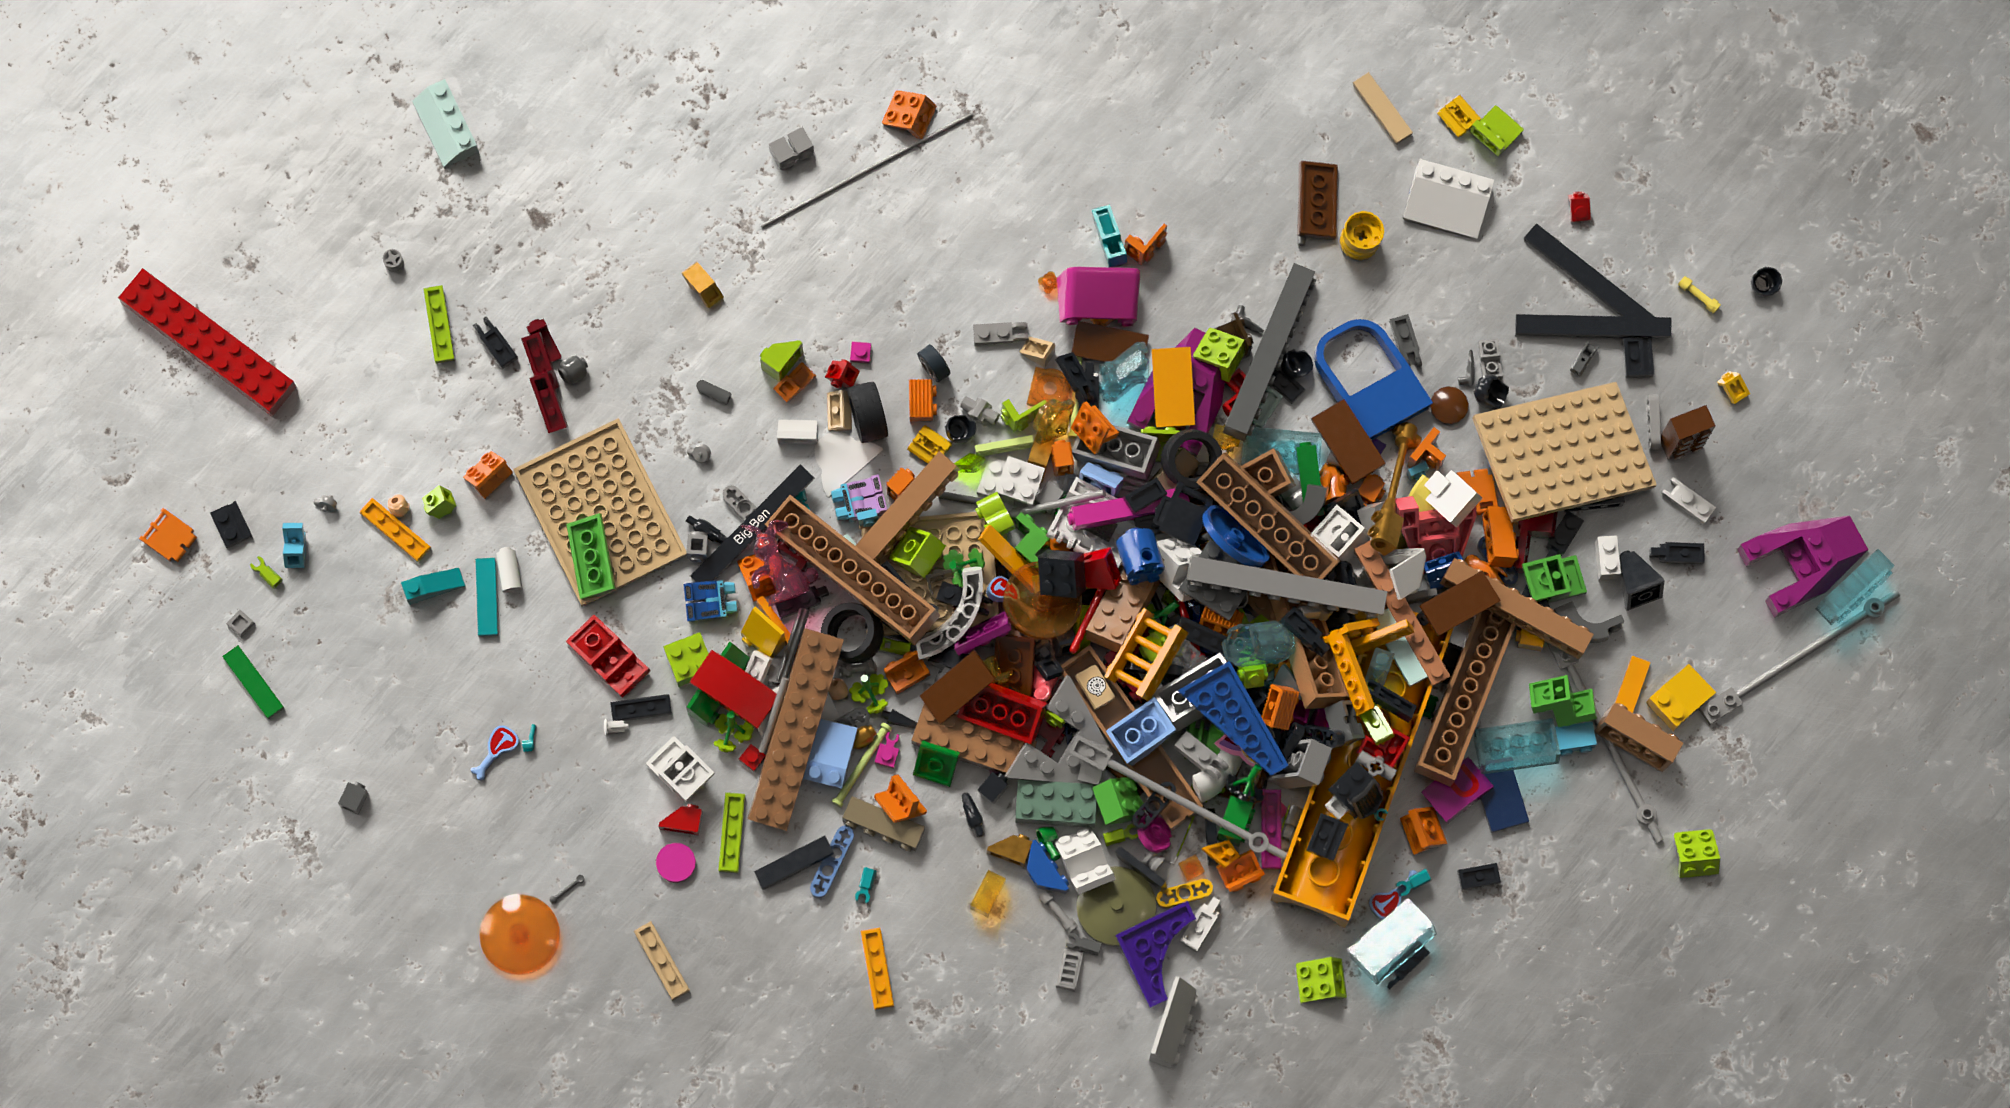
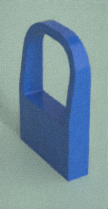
(1385, 402)

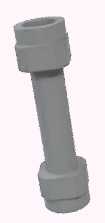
(1047, 898)

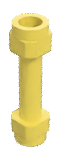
(1686, 284)

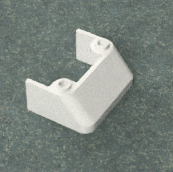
(1405, 568)

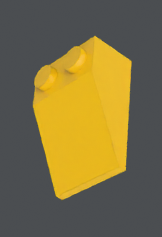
(763, 634)
(1680, 697)

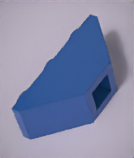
(1044, 871)

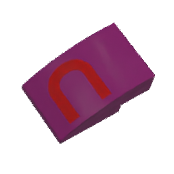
(1462, 794)

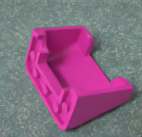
(1098, 294)

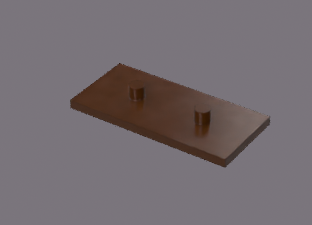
(1103, 342)
(1460, 603)
(957, 687)

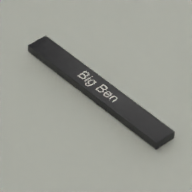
(741, 538)

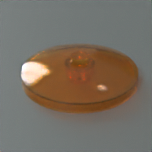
(1037, 614)
(519, 934)

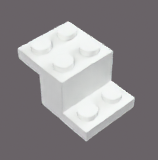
(1011, 479)
(1341, 536)
(1176, 562)
(680, 768)
(1084, 860)

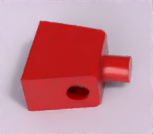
(1101, 569)

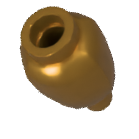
(864, 737)

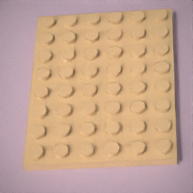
(1564, 451)
(603, 477)

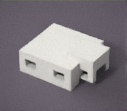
(1451, 496)

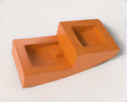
(794, 382)

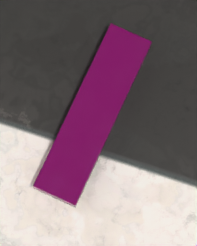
(1271, 826)

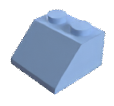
(1101, 478)

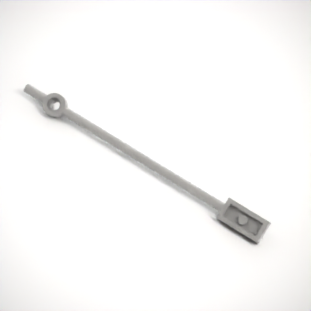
(1567, 661)
(1731, 700)
(1101, 758)

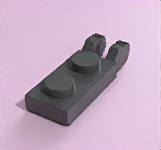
(1405, 338)

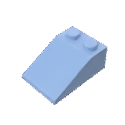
(1141, 731)
(830, 753)

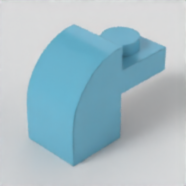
(294, 545)

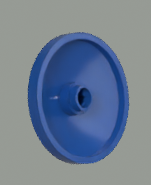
(1234, 537)

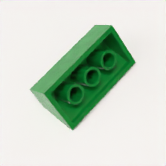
(703, 707)

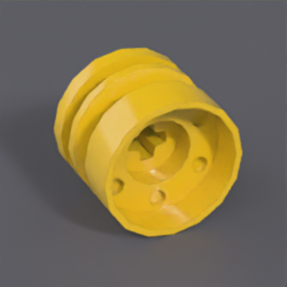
(1363, 225)

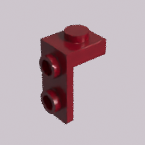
(540, 325)
(800, 562)

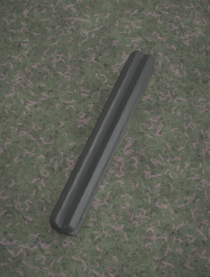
(793, 644)

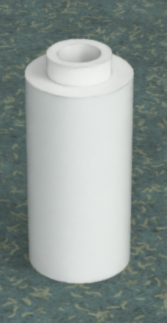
(508, 570)

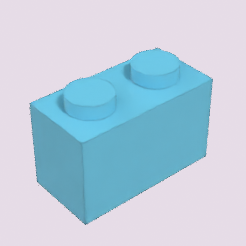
(1576, 738)

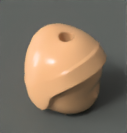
(398, 505)
(838, 689)

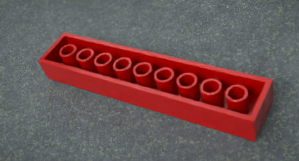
(207, 342)

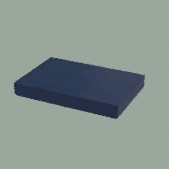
(1504, 802)

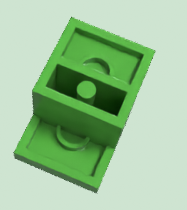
(1035, 538)
(1554, 578)
(1567, 706)

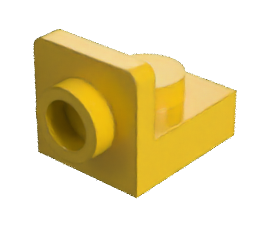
(1734, 386)

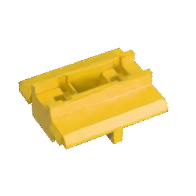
(1458, 116)
(928, 444)

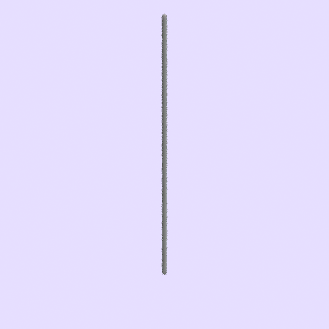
(866, 170)

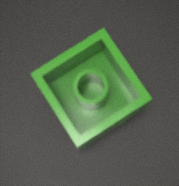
(1118, 800)

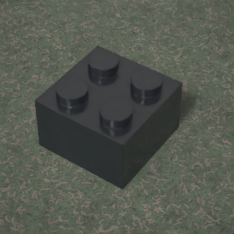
(1061, 573)

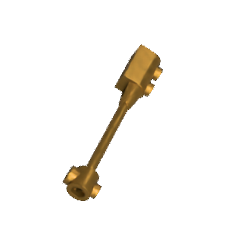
(1388, 523)

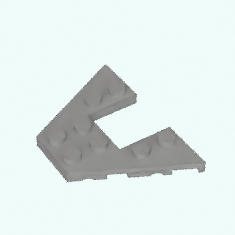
(1035, 765)

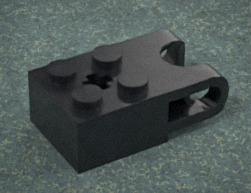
(1344, 574)

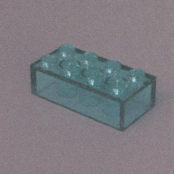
(1284, 441)
(1851, 591)
(1517, 746)
(1392, 941)

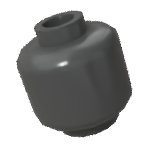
(573, 369)

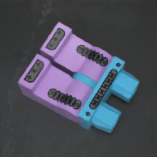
(859, 497)

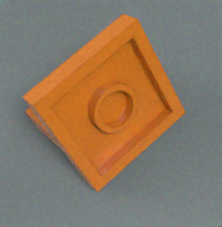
(1428, 452)
(1423, 829)

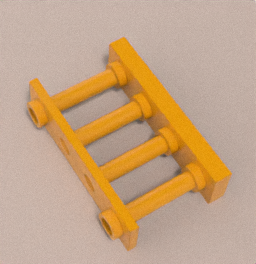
(1159, 667)

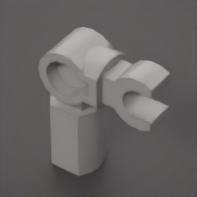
(1320, 613)

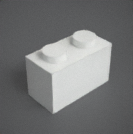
(1607, 557)

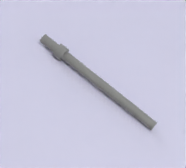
(1057, 503)

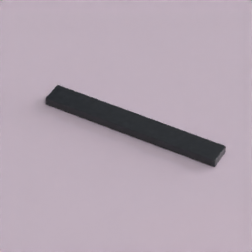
(1584, 273)
(1593, 326)

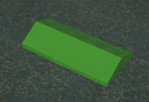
(590, 557)

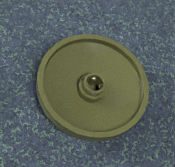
(1116, 906)

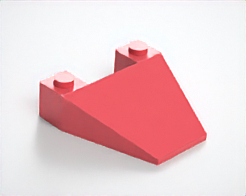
(1432, 529)

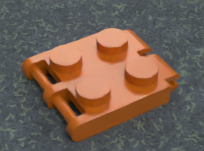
(1483, 485)
(169, 536)

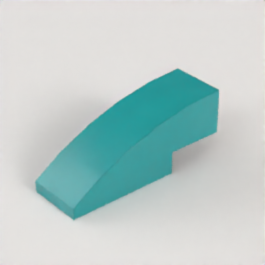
(1109, 236)

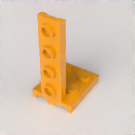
(1347, 662)

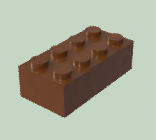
(1687, 433)

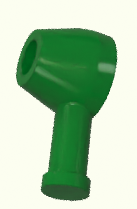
(1047, 836)

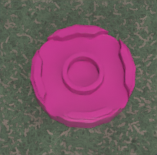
(1156, 836)
(675, 862)

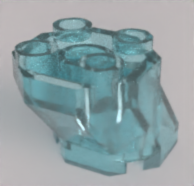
(1124, 372)
(1258, 644)

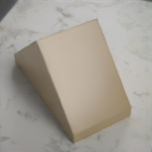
(1038, 351)

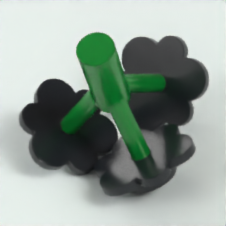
(1251, 792)

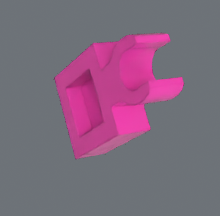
(887, 753)

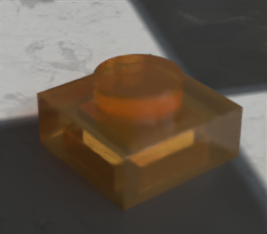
(1191, 868)

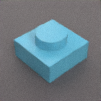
(1417, 471)
(867, 518)

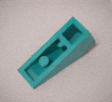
(432, 585)

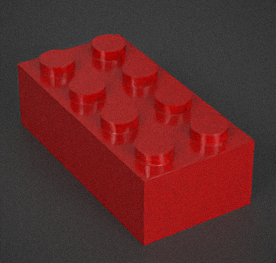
(1005, 712)

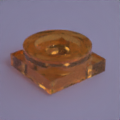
(1043, 376)

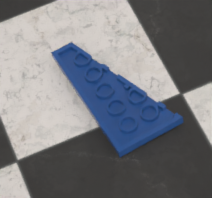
(1229, 707)

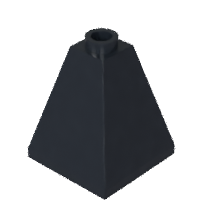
(1639, 581)

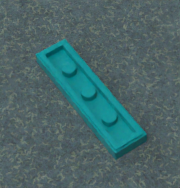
(486, 597)

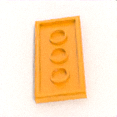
(1173, 387)

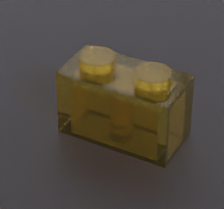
(988, 893)

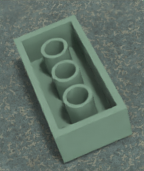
(1055, 803)

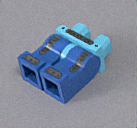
(715, 599)

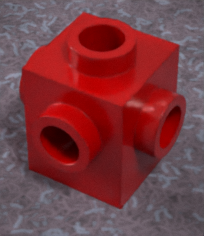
(842, 374)

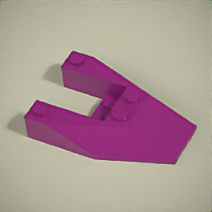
(1207, 395)
(1816, 553)

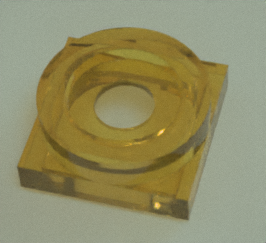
(1053, 420)

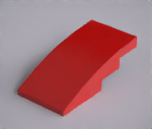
(608, 656)
(734, 689)

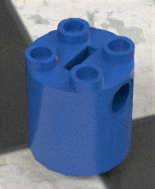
(1140, 555)

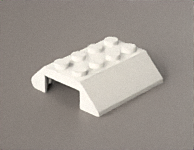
(1082, 540)

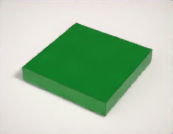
(936, 763)

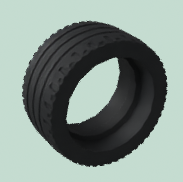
(867, 412)
(1171, 447)
(874, 634)

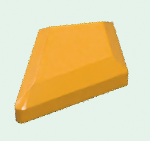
(1222, 853)

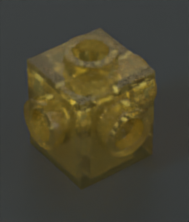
(1225, 441)

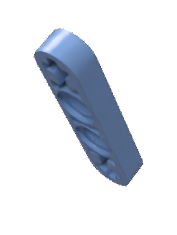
(835, 863)

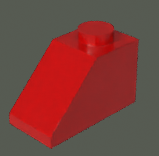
(683, 820)

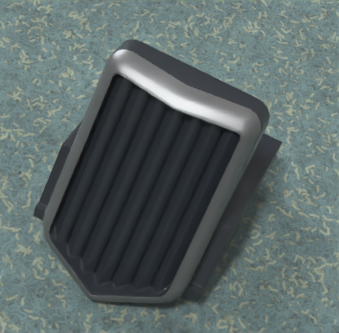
(1358, 792)

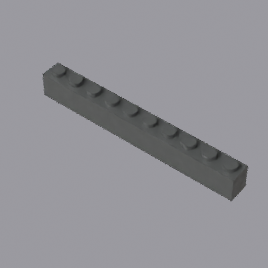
(1269, 351)

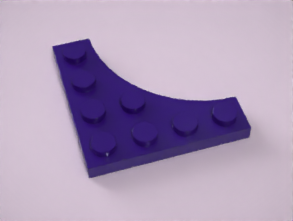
(1146, 948)

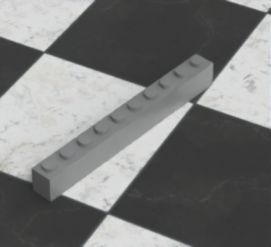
(1286, 585)

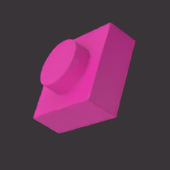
(860, 352)

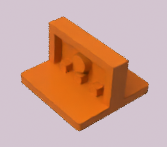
(1093, 427)
(488, 474)
(899, 801)

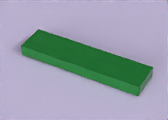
(253, 682)

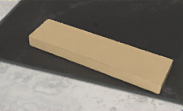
(1382, 108)
(661, 960)

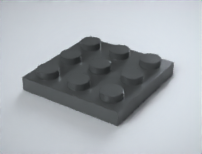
(1219, 601)

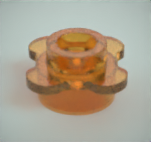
(1050, 276)

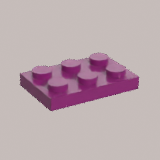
(983, 633)

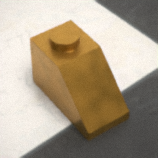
(1012, 849)

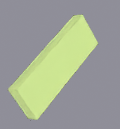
(1004, 446)

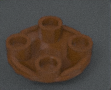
(1449, 405)

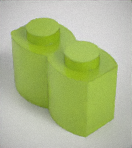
(995, 514)

